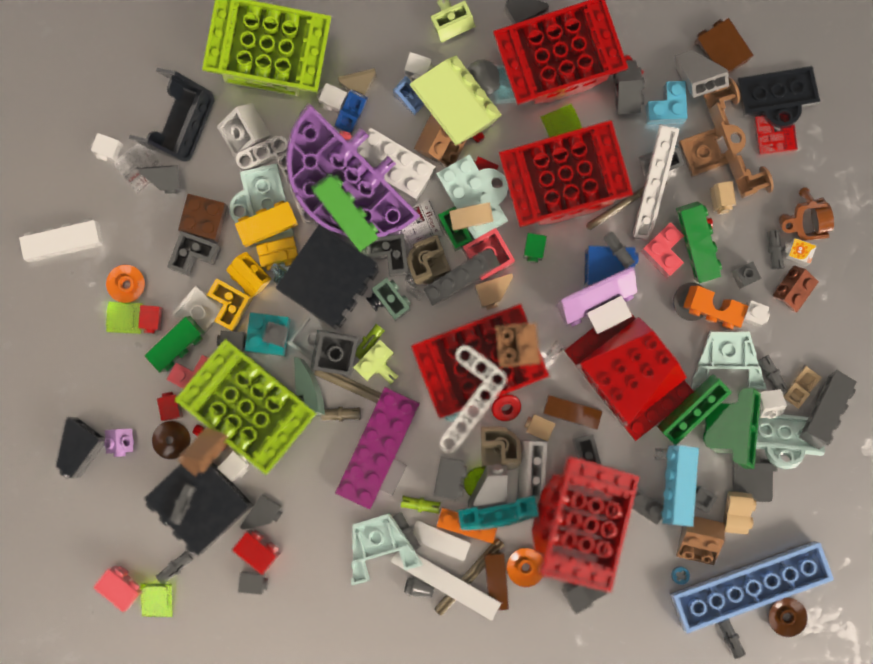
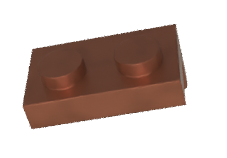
(796, 288)

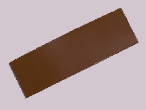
(572, 412)
(496, 578)

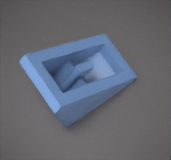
(406, 95)

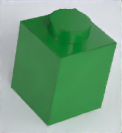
(534, 247)

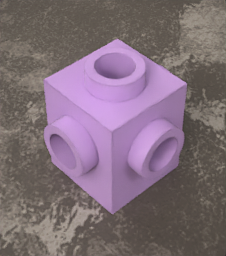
(118, 441)

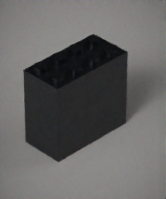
(328, 277)
(212, 510)

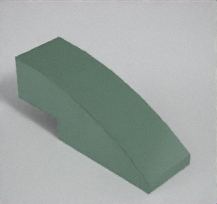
(308, 387)

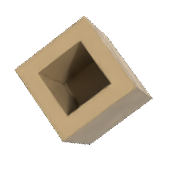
(539, 427)

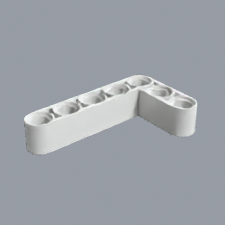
(272, 154)
(475, 400)

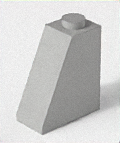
(700, 73)
(491, 488)

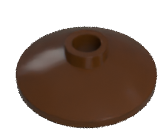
(180, 437)
(797, 617)

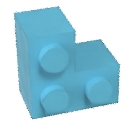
(672, 109)

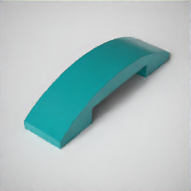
(498, 516)

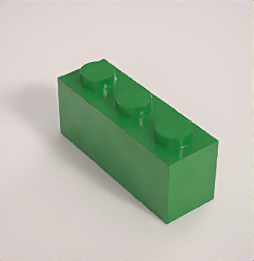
(175, 344)

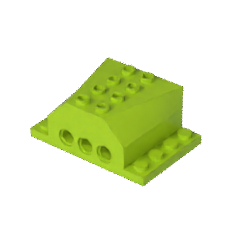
(266, 46)
(246, 405)

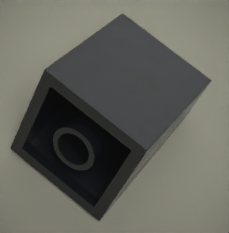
(77, 448)

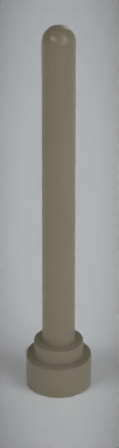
(616, 208)

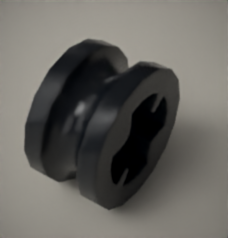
(374, 302)

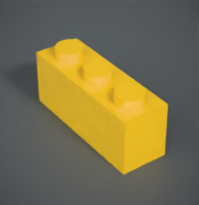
(266, 223)

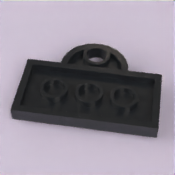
(779, 94)

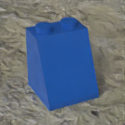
(602, 264)

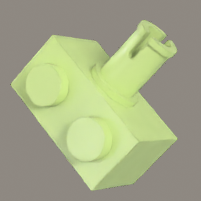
(452, 19)
(375, 362)

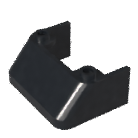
(185, 119)

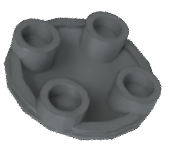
(485, 75)

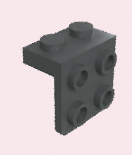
(755, 481)

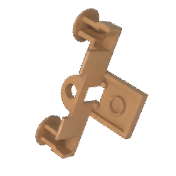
(703, 151)

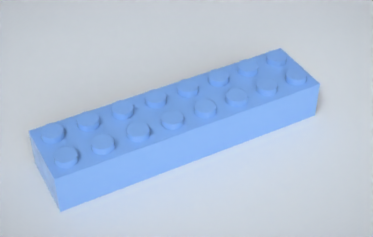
(751, 586)

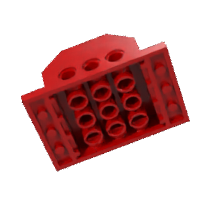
(560, 52)
(566, 175)
(631, 373)
(451, 383)
(584, 523)

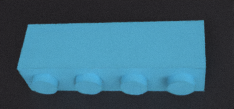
(680, 485)

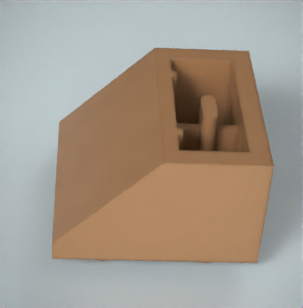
(437, 145)
(518, 345)
(203, 451)
(701, 541)

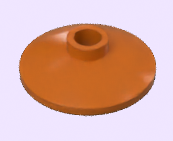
(116, 280)
(517, 574)

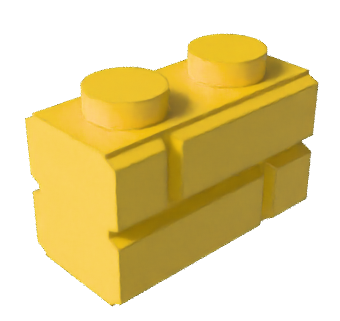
(277, 251)
(248, 274)

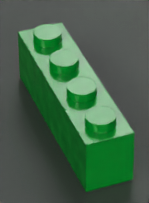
(699, 242)
(694, 409)

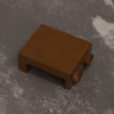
(724, 45)

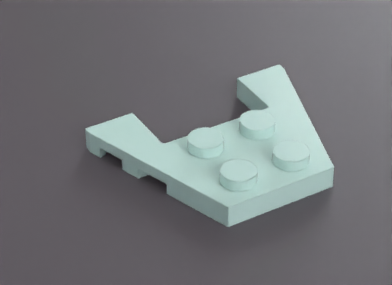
(729, 351)
(378, 538)

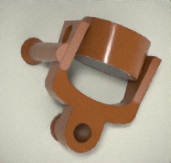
(821, 217)

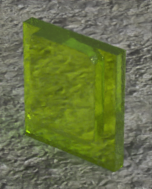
(561, 121)
(123, 317)
(156, 600)

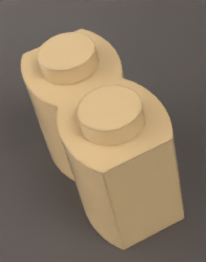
(723, 197)
(738, 512)

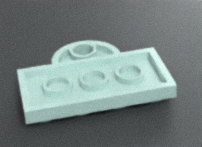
(472, 187)
(261, 190)
(781, 437)

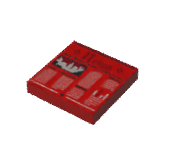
(774, 139)

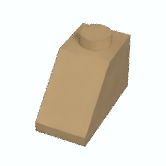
(492, 291)

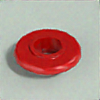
(511, 413)

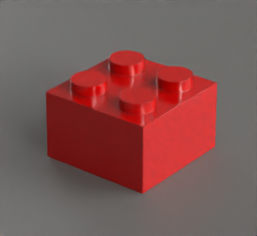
(256, 551)

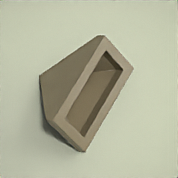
(358, 81)

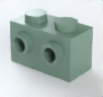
(391, 299)

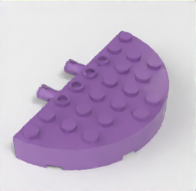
(317, 150)

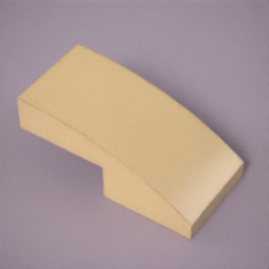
(471, 216)
(802, 386)

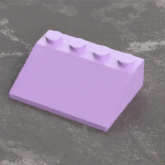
(579, 304)

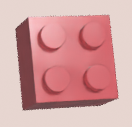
(494, 241)

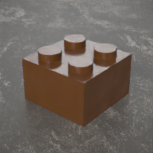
(203, 217)

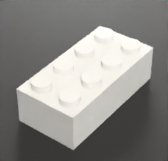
(408, 175)

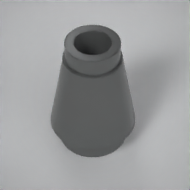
(418, 588)

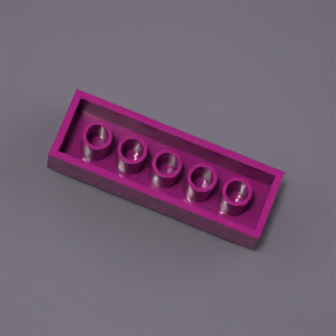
(377, 448)

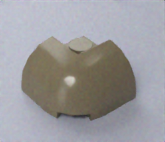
(427, 261)
(500, 447)

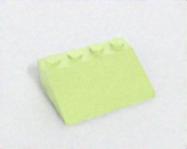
(456, 100)

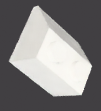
(243, 129)

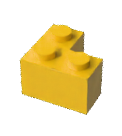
(234, 304)

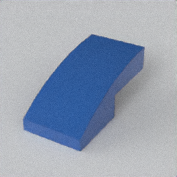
(351, 111)

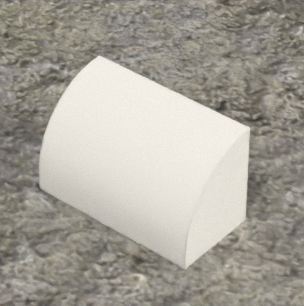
(609, 314)

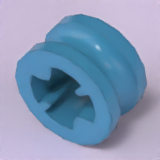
(681, 581)

